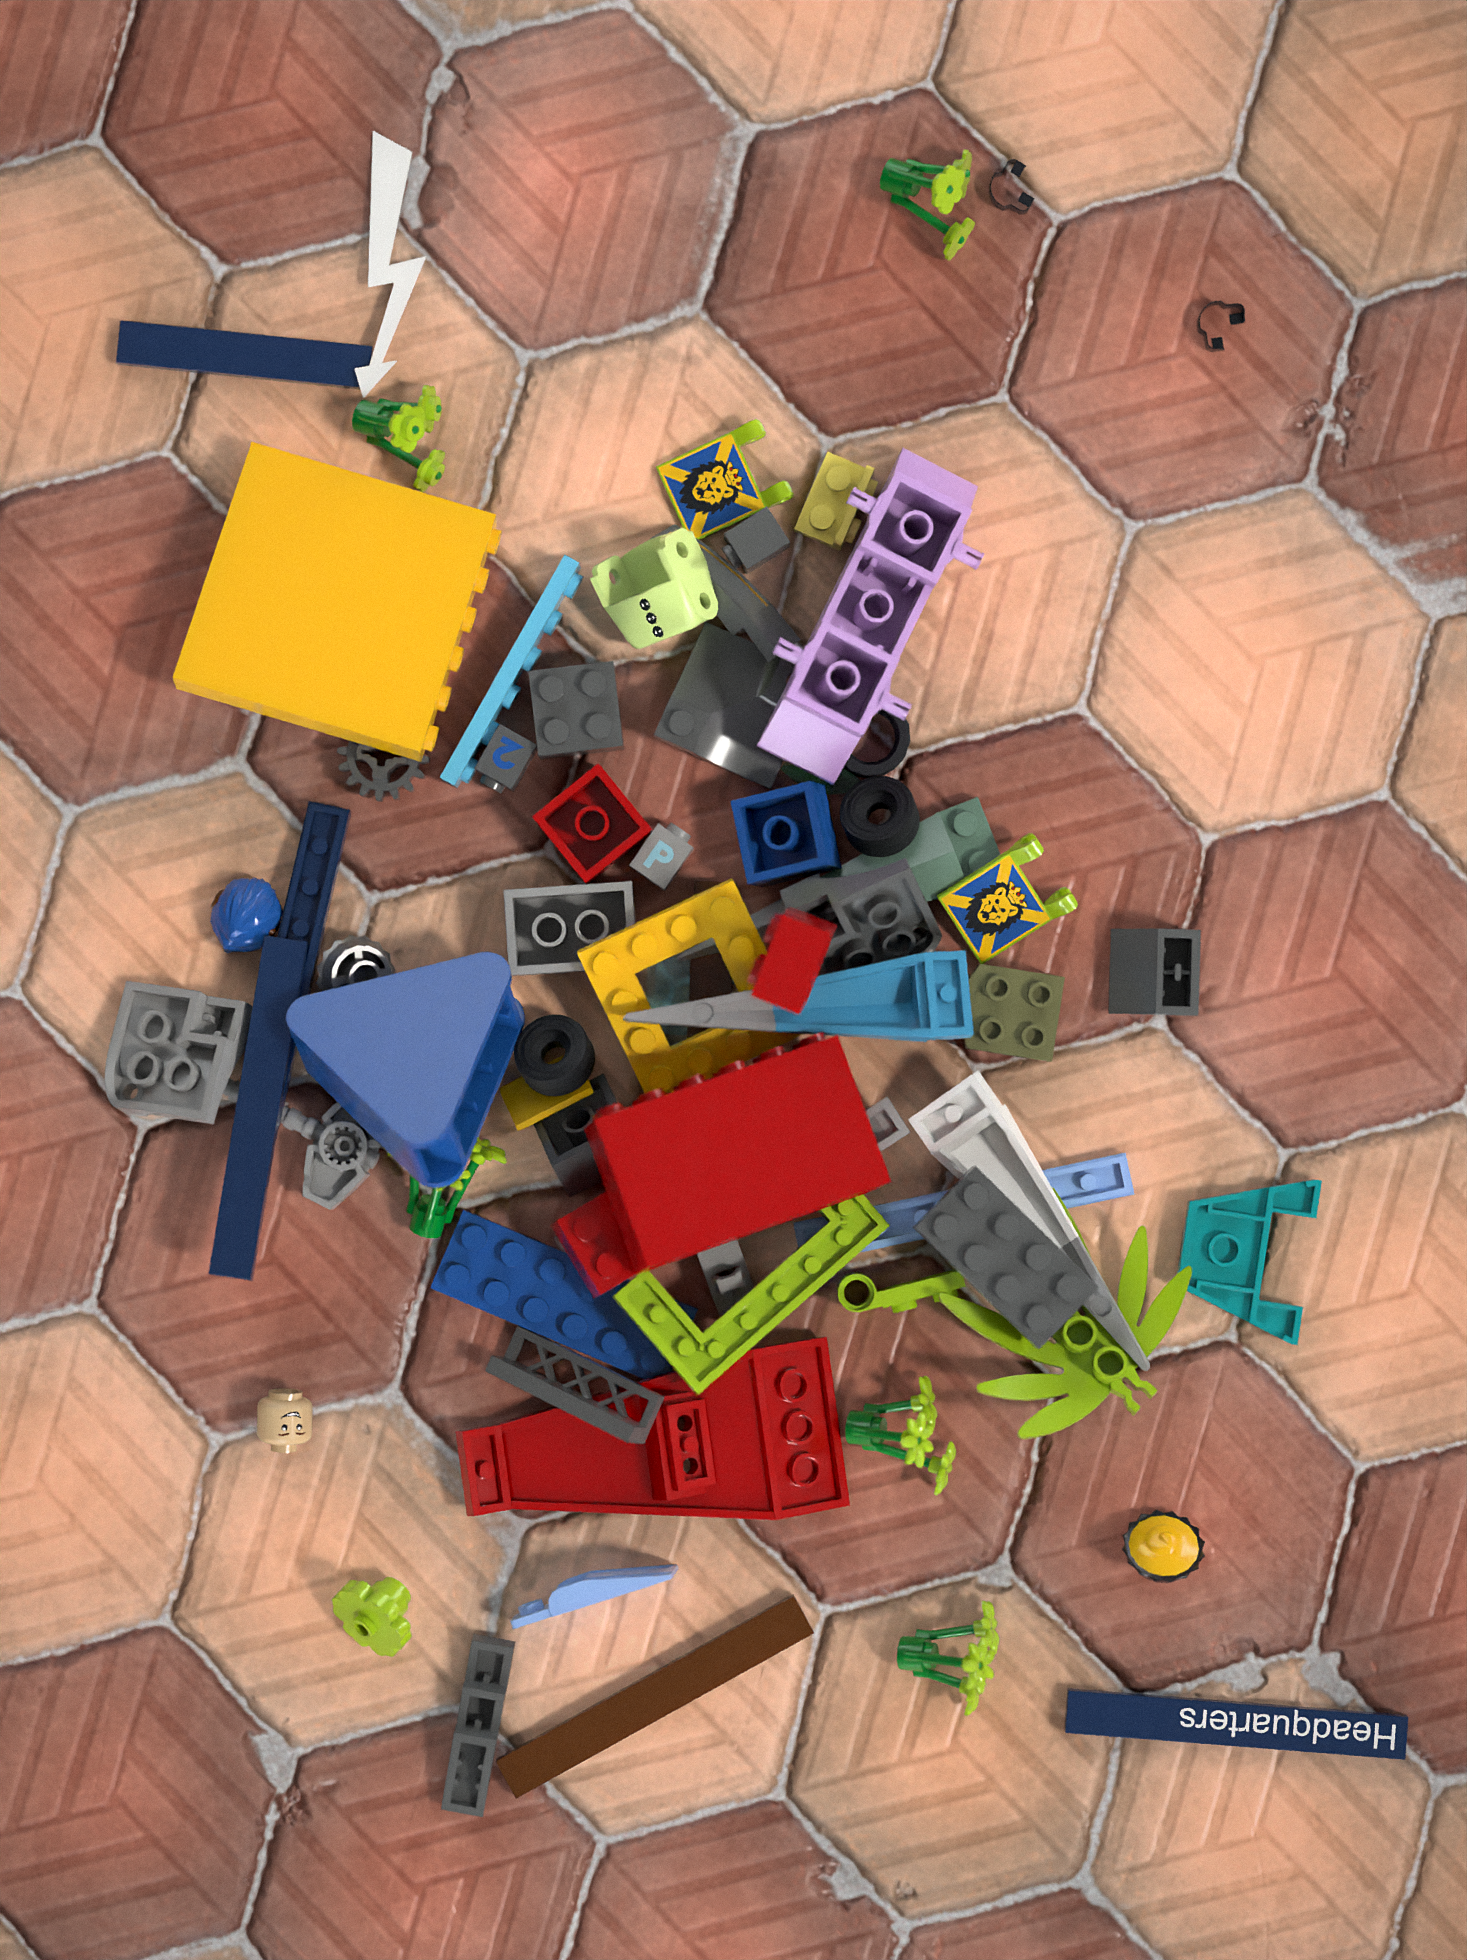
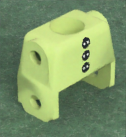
(657, 588)

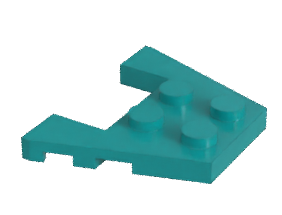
(1228, 1246)

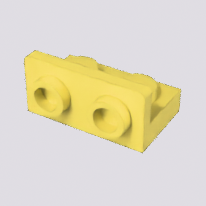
(825, 512)

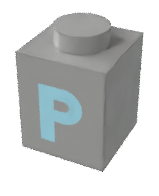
(663, 855)

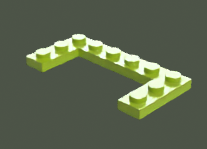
(707, 1354)

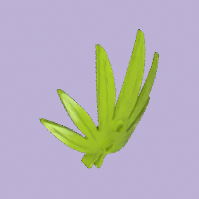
(1083, 1347)

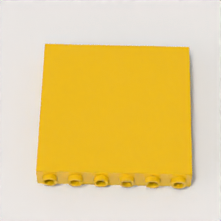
(337, 602)

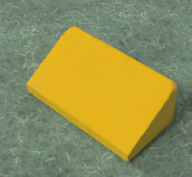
(530, 1107)

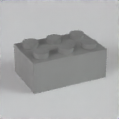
(555, 922)

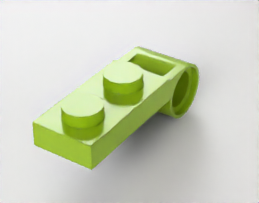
(902, 1295)

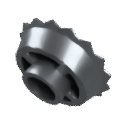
(353, 962)

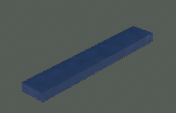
(241, 354)

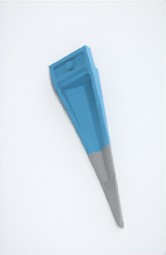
(891, 1000)

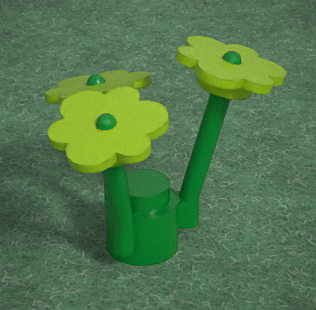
(948, 186)

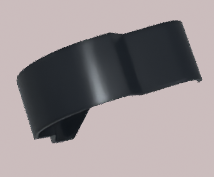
(1025, 199)
(1237, 318)

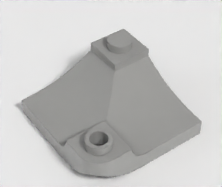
(174, 1051)

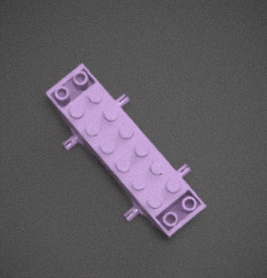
(869, 616)

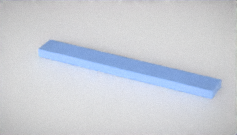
(1075, 1184)

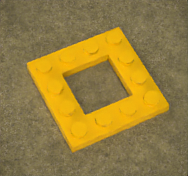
(618, 957)

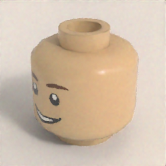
(284, 1419)

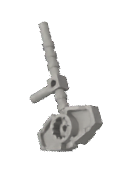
(339, 1153)

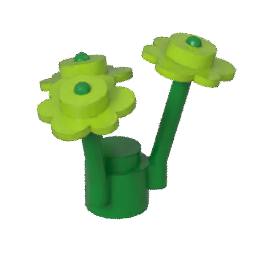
(407, 428)

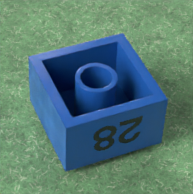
(786, 834)

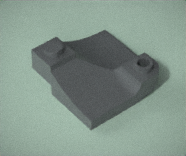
(726, 705)
(872, 915)

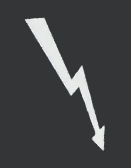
(388, 184)

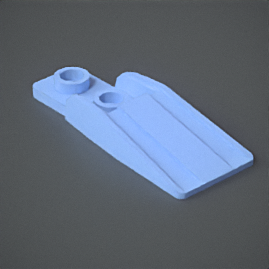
(591, 1589)

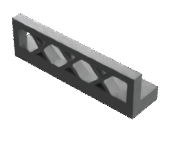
(564, 1397)

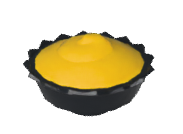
(1163, 1546)

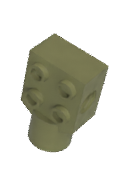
(1014, 1012)

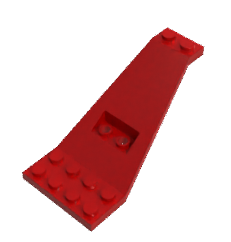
(755, 1439)

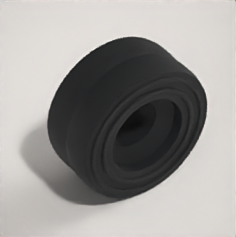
(883, 838)
(544, 1035)

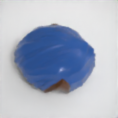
(245, 914)

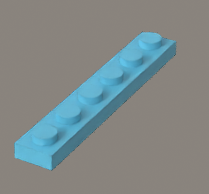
(521, 657)

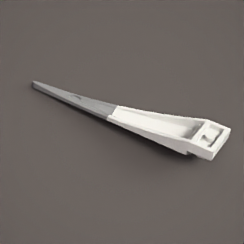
(976, 1130)

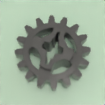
(380, 774)

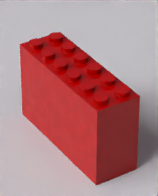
(736, 1151)

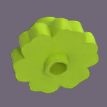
(375, 1614)

